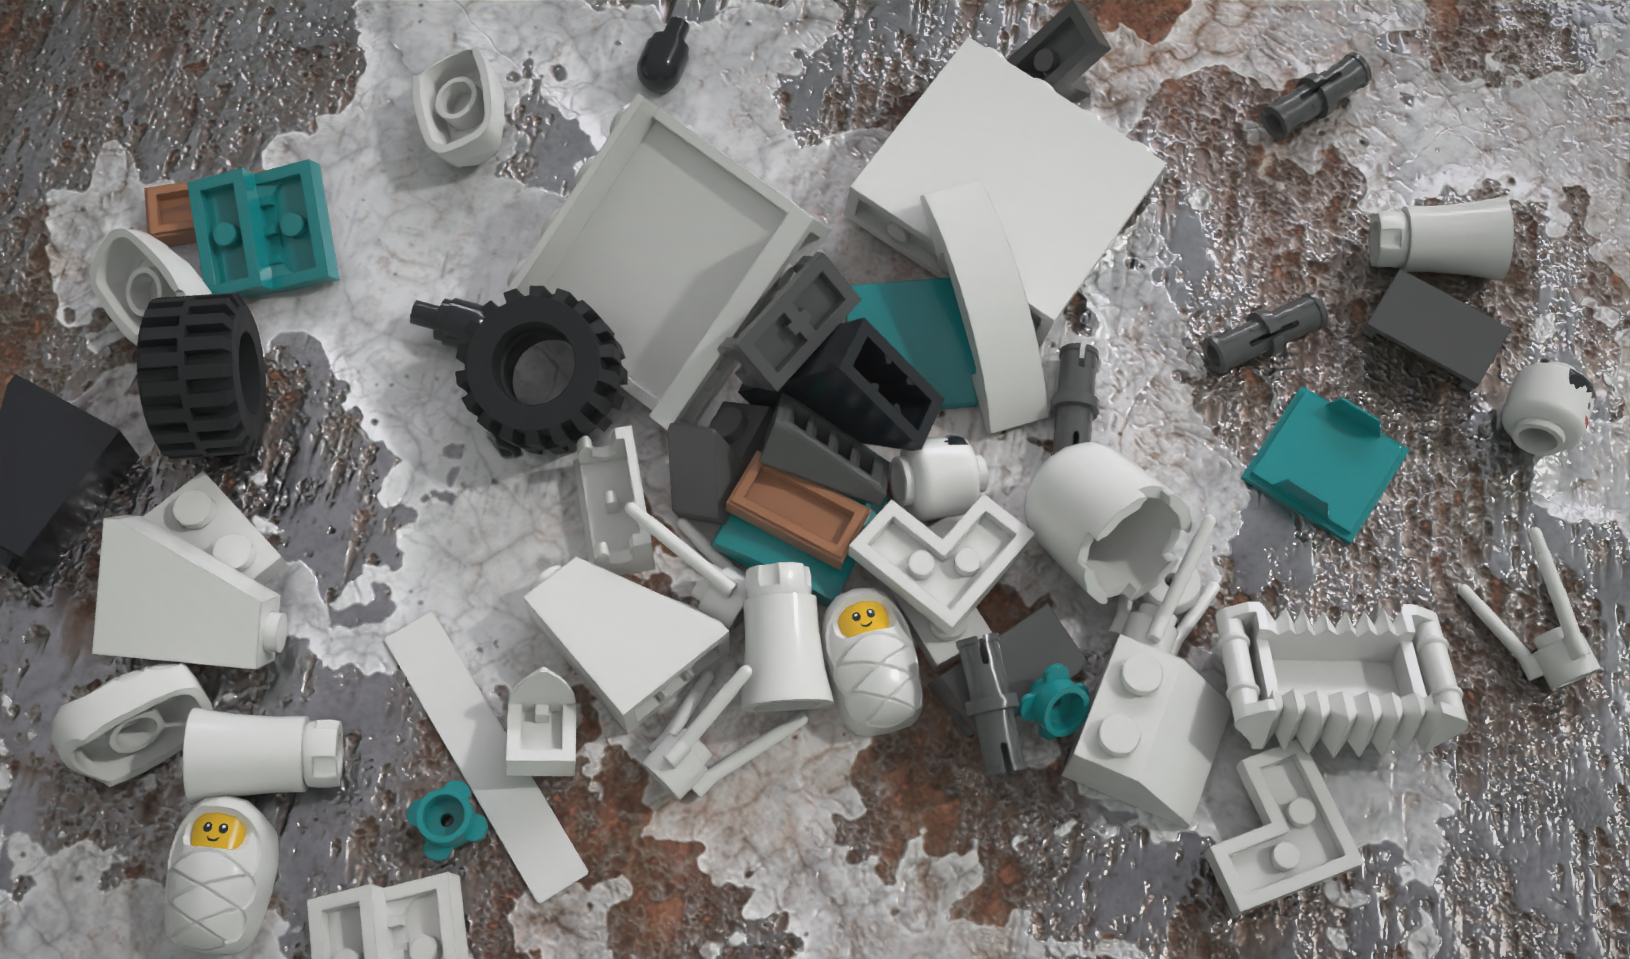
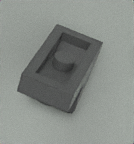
(1064, 51)
(713, 458)

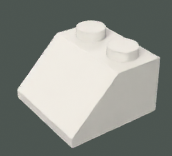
(1149, 732)

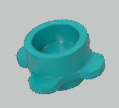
(1055, 703)
(429, 811)

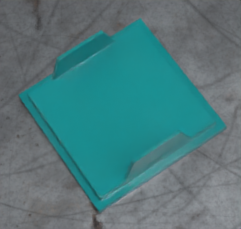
(1326, 463)

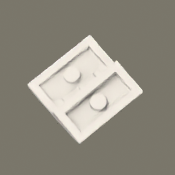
(391, 922)

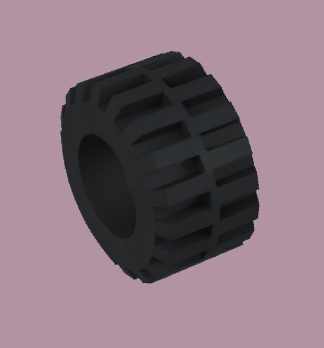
(503, 340)
(201, 375)

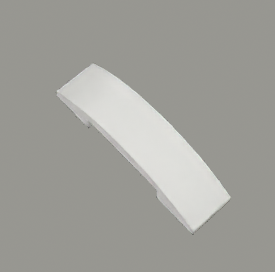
(990, 303)

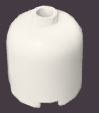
(1105, 520)

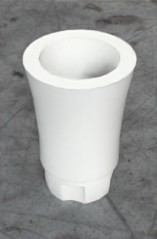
(1445, 238)
(783, 642)
(258, 754)

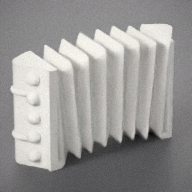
(1340, 679)

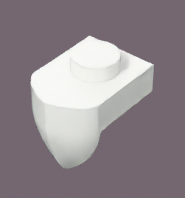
(541, 726)

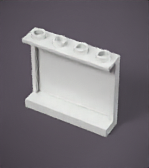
(1049, 168)
(670, 255)

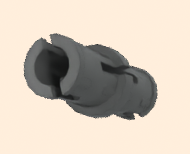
(1316, 95)
(1265, 332)
(1075, 401)
(991, 705)

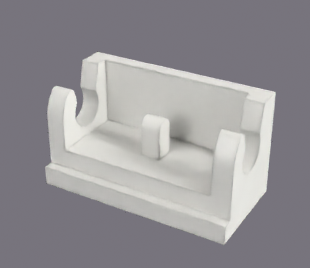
(605, 484)

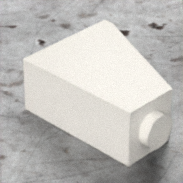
(179, 602)
(624, 638)

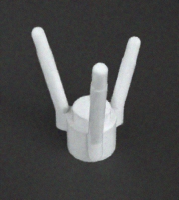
(721, 584)
(1156, 624)
(1563, 651)
(680, 757)

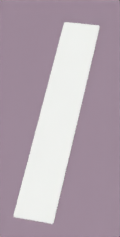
(479, 749)

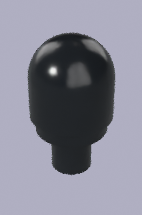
(664, 57)
(447, 319)

